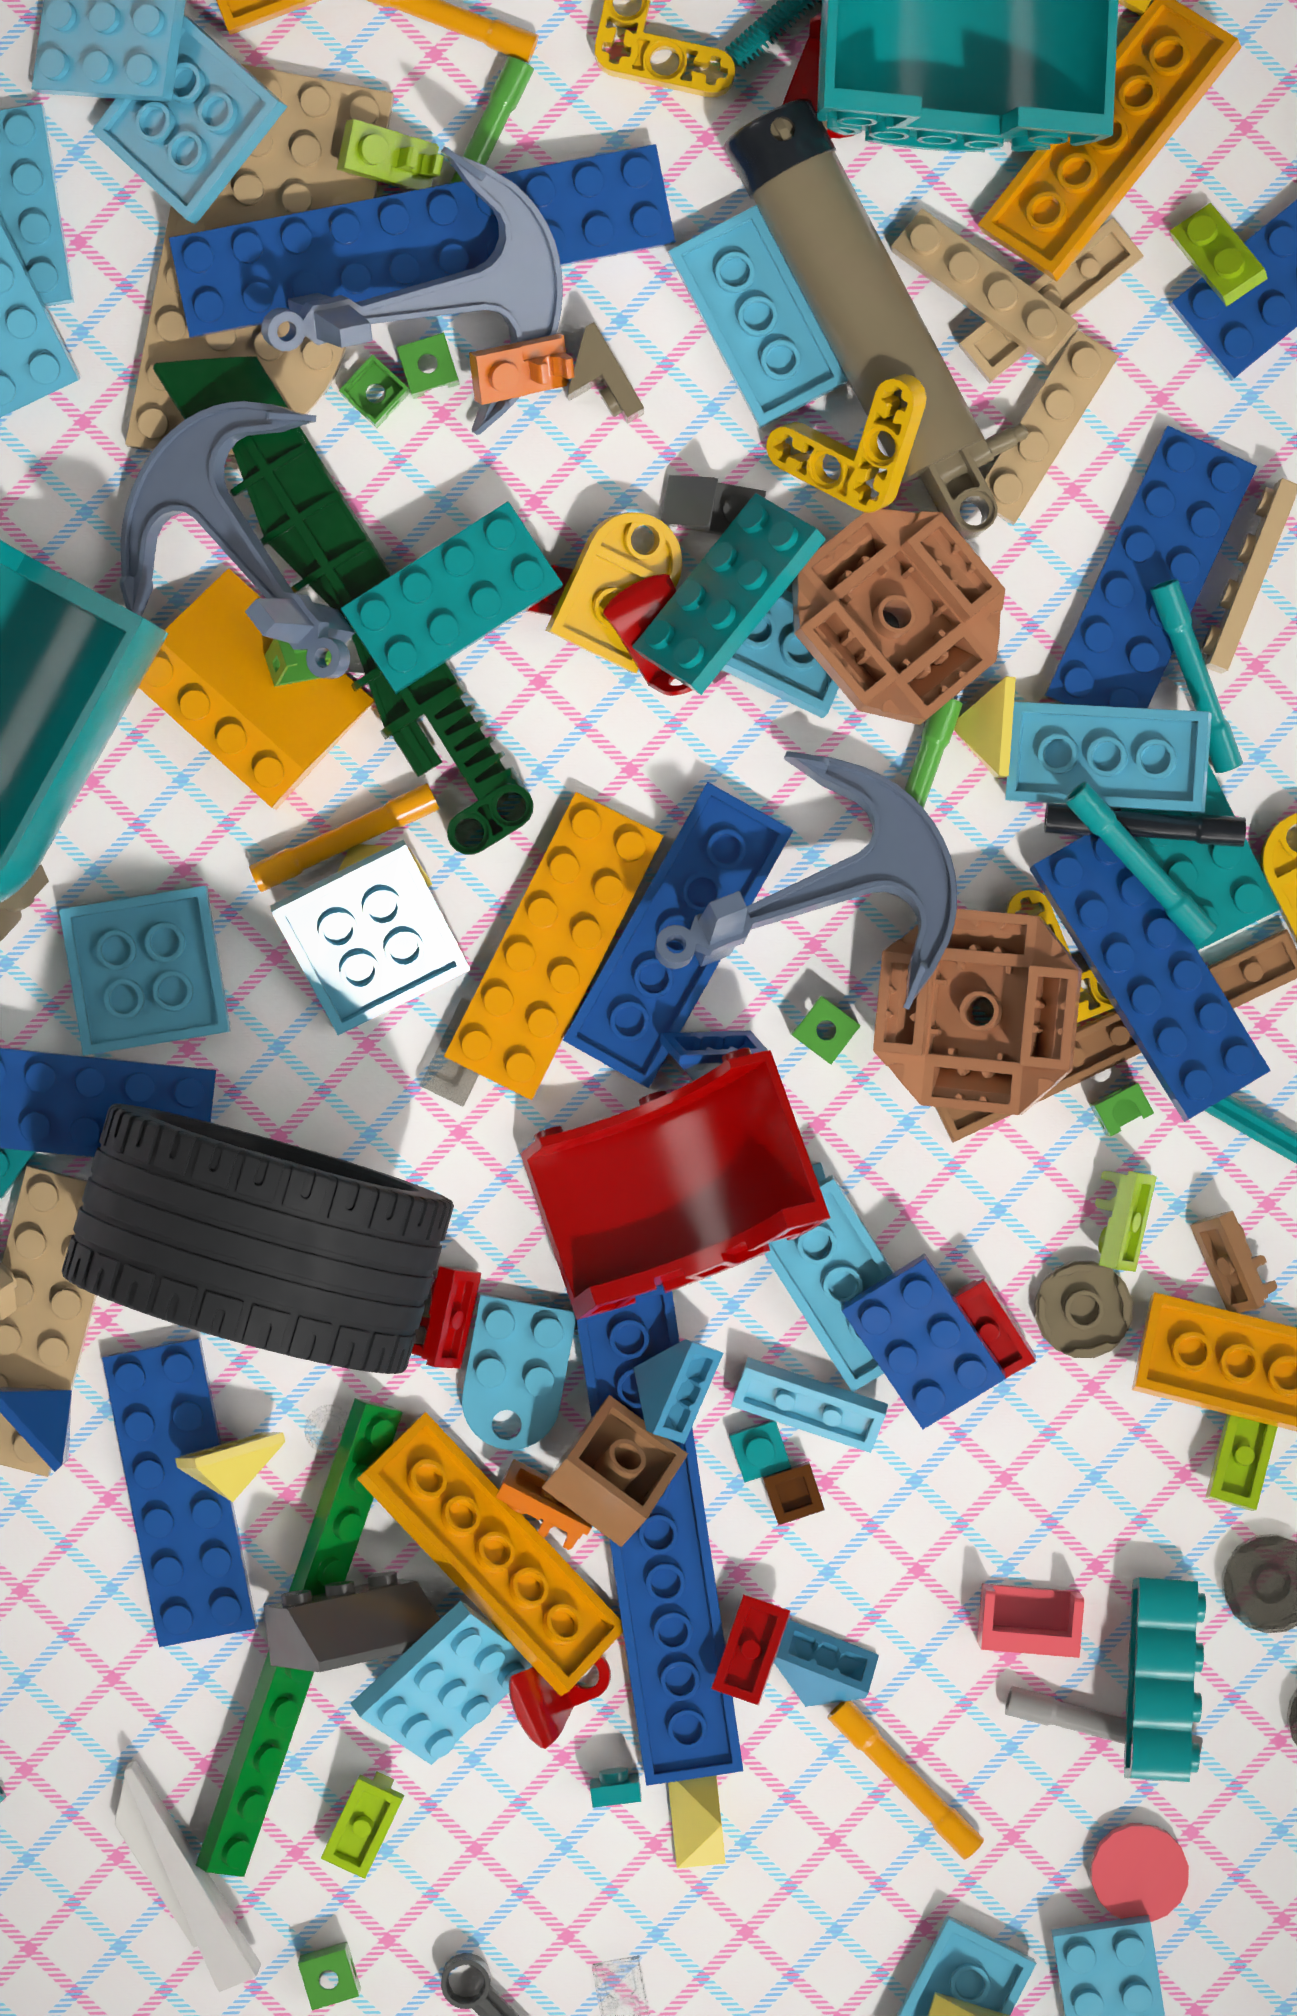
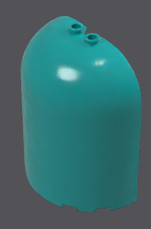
(969, 72)
(63, 688)

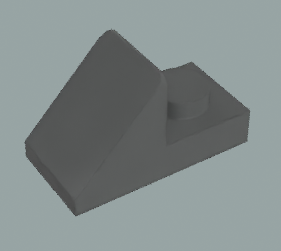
(704, 503)

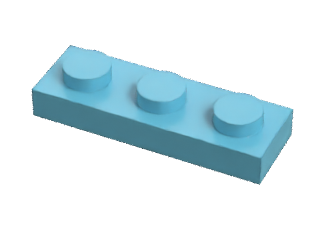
(809, 1405)

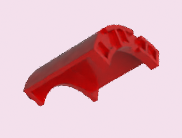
(675, 1185)

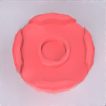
(1139, 1872)

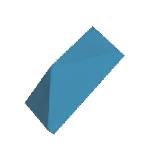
(675, 1386)
(824, 1667)

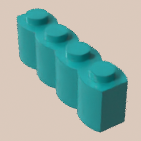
(1161, 1680)

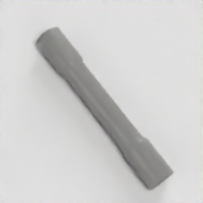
(1049, 1711)

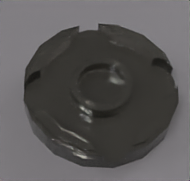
(1262, 1583)

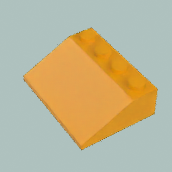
(222, 693)

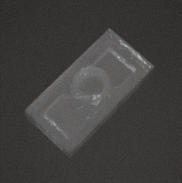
(621, 1987)

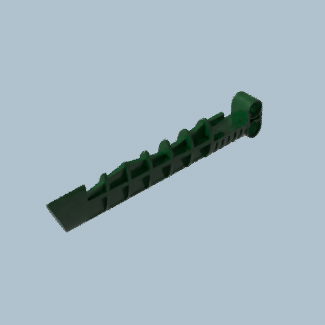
(329, 549)

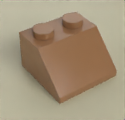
(615, 1471)

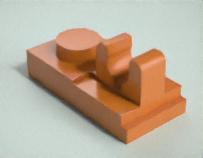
(520, 369)
(524, 1494)

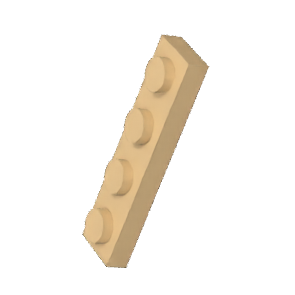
(1096, 267)
(984, 286)
(1049, 423)
(1256, 557)

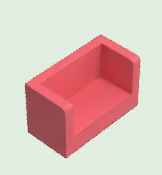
(1030, 1620)

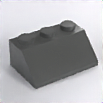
(347, 1623)

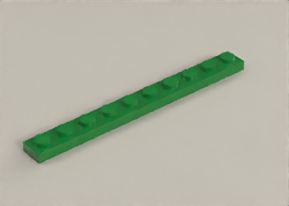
(281, 1689)

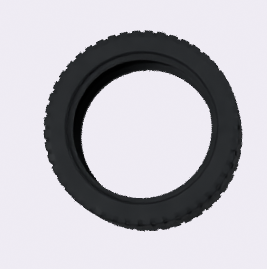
(256, 1240)

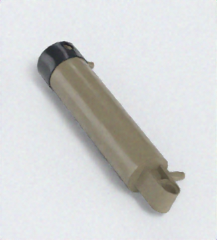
(862, 301)

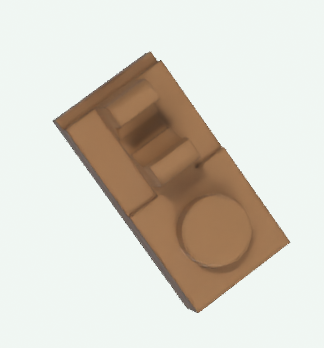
(1231, 1263)

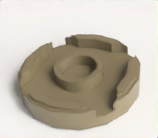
(1083, 1309)

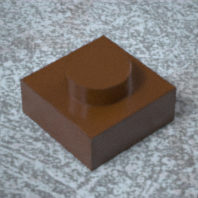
(793, 1493)

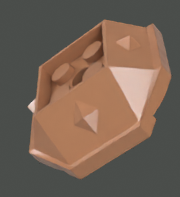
(934, 588)
(971, 1066)

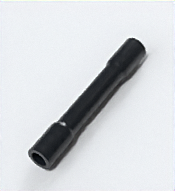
(1201, 828)

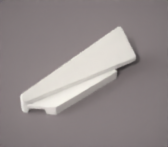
(181, 1884)

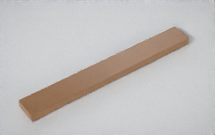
(1108, 1042)

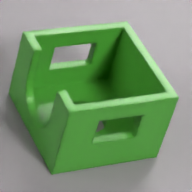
(374, 373)
(422, 382)
(289, 665)
(807, 1030)
(1121, 1108)
(333, 1958)

